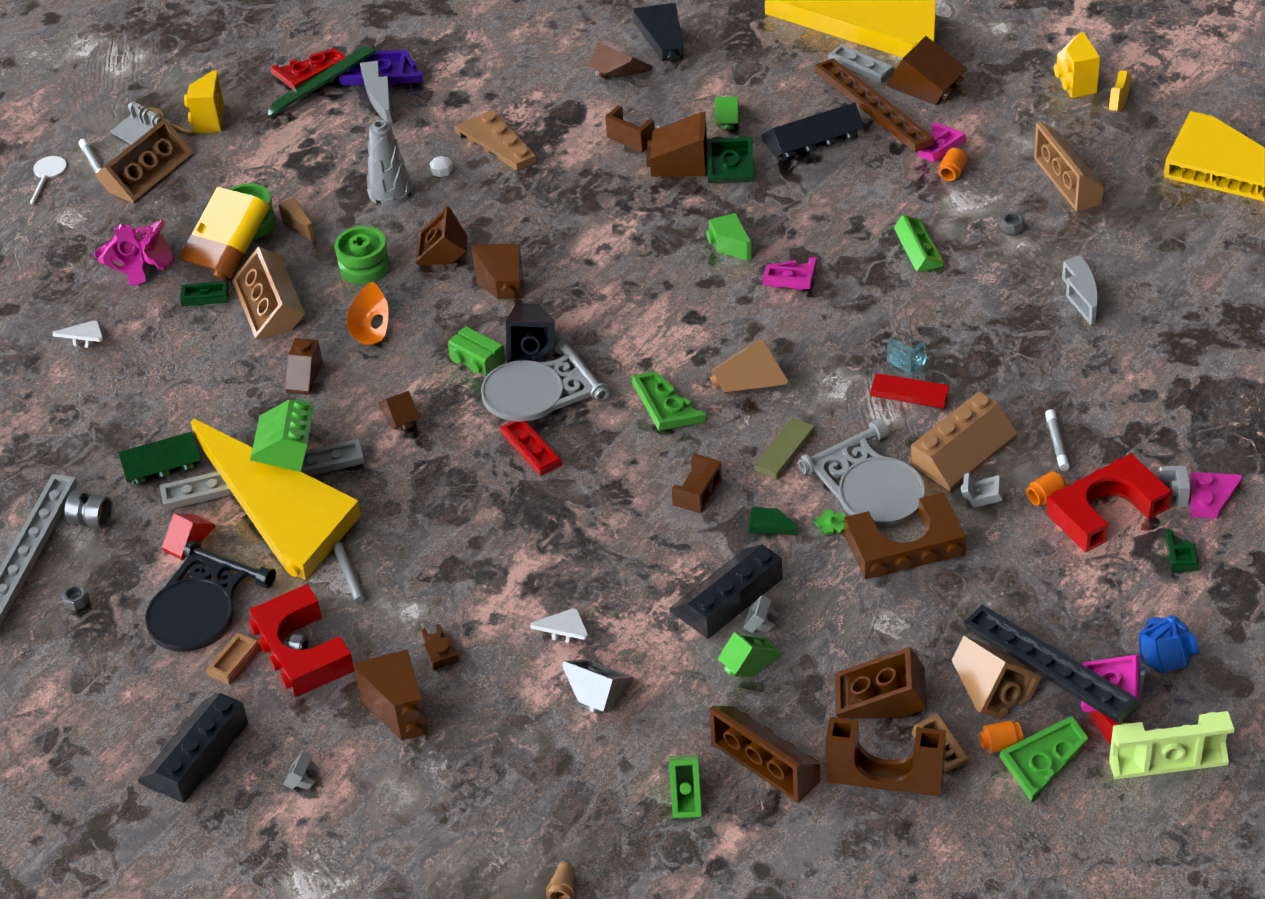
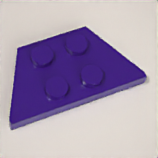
(393, 64)

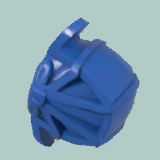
(1167, 644)

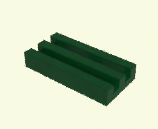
(204, 293)

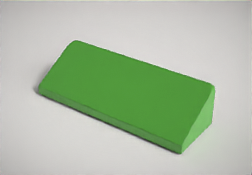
(918, 243)

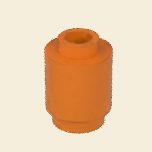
(952, 164)
(1044, 486)
(1000, 736)

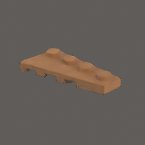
(497, 138)

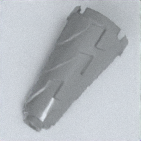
(387, 172)

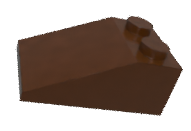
(882, 687)

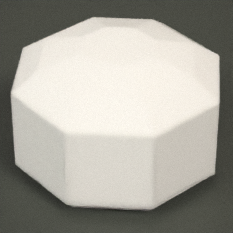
(441, 166)

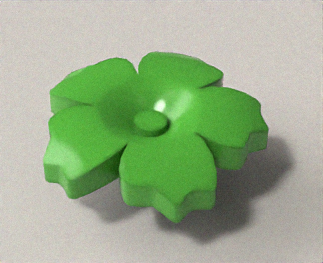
(829, 522)

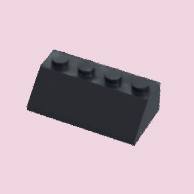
(813, 130)
(729, 590)
(196, 747)

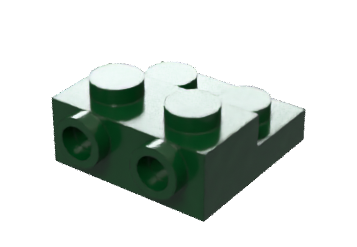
(730, 159)

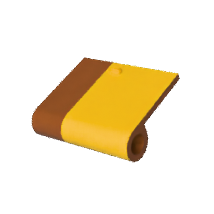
(225, 232)

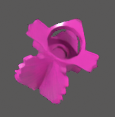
(134, 249)

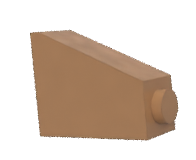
(748, 369)
(993, 678)

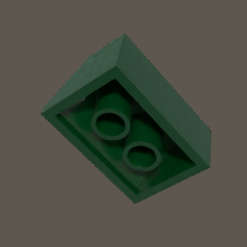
(159, 458)

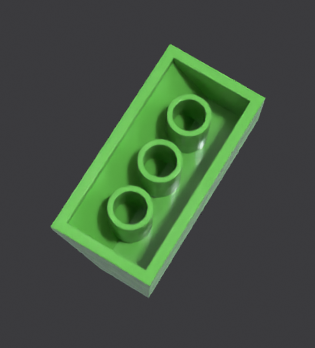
(283, 435)

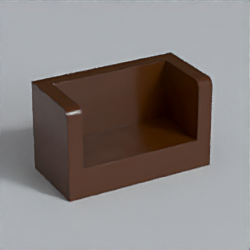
(628, 133)
(699, 485)

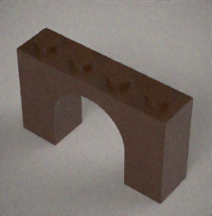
(881, 556)
(852, 765)

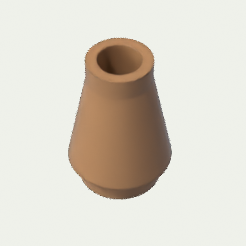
(562, 883)

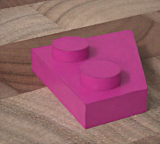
(944, 139)
(790, 274)
(1211, 493)

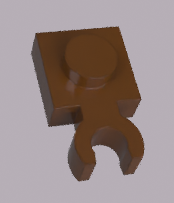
(439, 648)

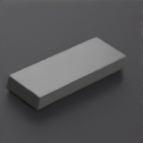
(862, 63)

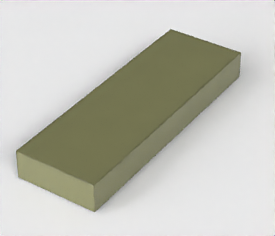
(784, 448)

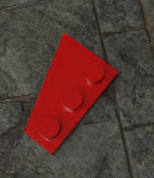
(301, 71)

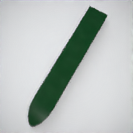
(325, 77)

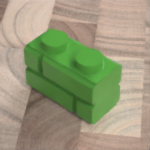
(476, 351)

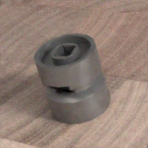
(89, 509)

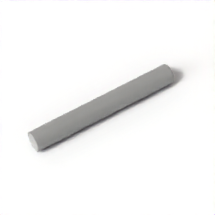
(348, 573)

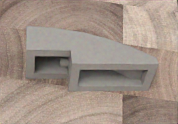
(377, 89)
(1080, 287)

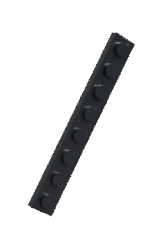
(1052, 664)

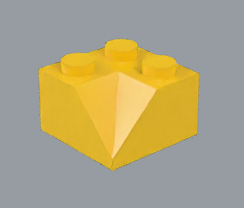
(1078, 67)
(205, 104)

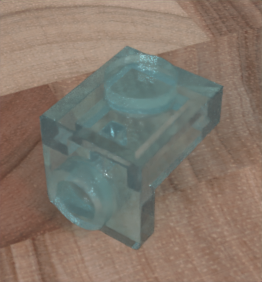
(906, 357)

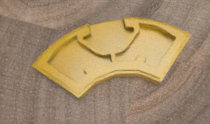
(1120, 91)

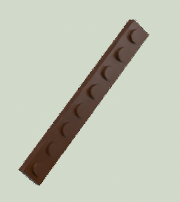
(874, 105)

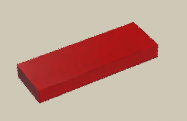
(910, 390)
(531, 446)

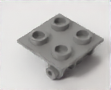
(137, 123)

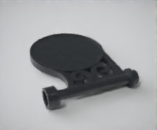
(198, 609)

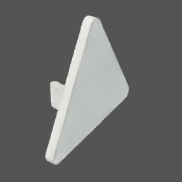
(87, 331)
(564, 623)

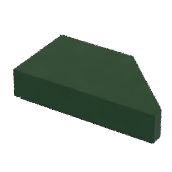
(771, 521)
(1181, 553)

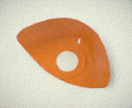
(362, 310)

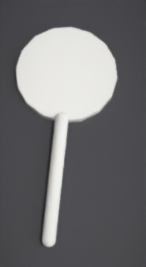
(47, 168)

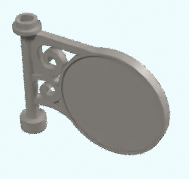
(534, 389)
(871, 484)

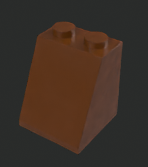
(927, 73)
(679, 148)
(392, 693)

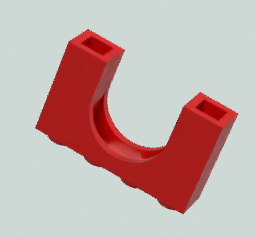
(1123, 479)
(299, 669)

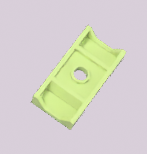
(1148, 752)

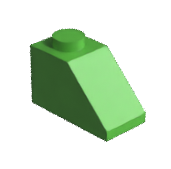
(727, 112)
(729, 237)
(748, 654)
(685, 786)

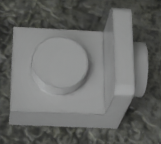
(1177, 480)

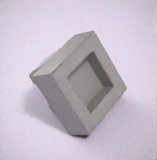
(759, 614)
(298, 772)

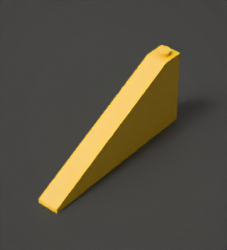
(878, 24)
(1217, 158)
(289, 509)

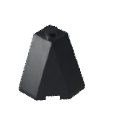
(661, 30)
(529, 333)

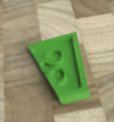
(664, 404)
(1043, 755)

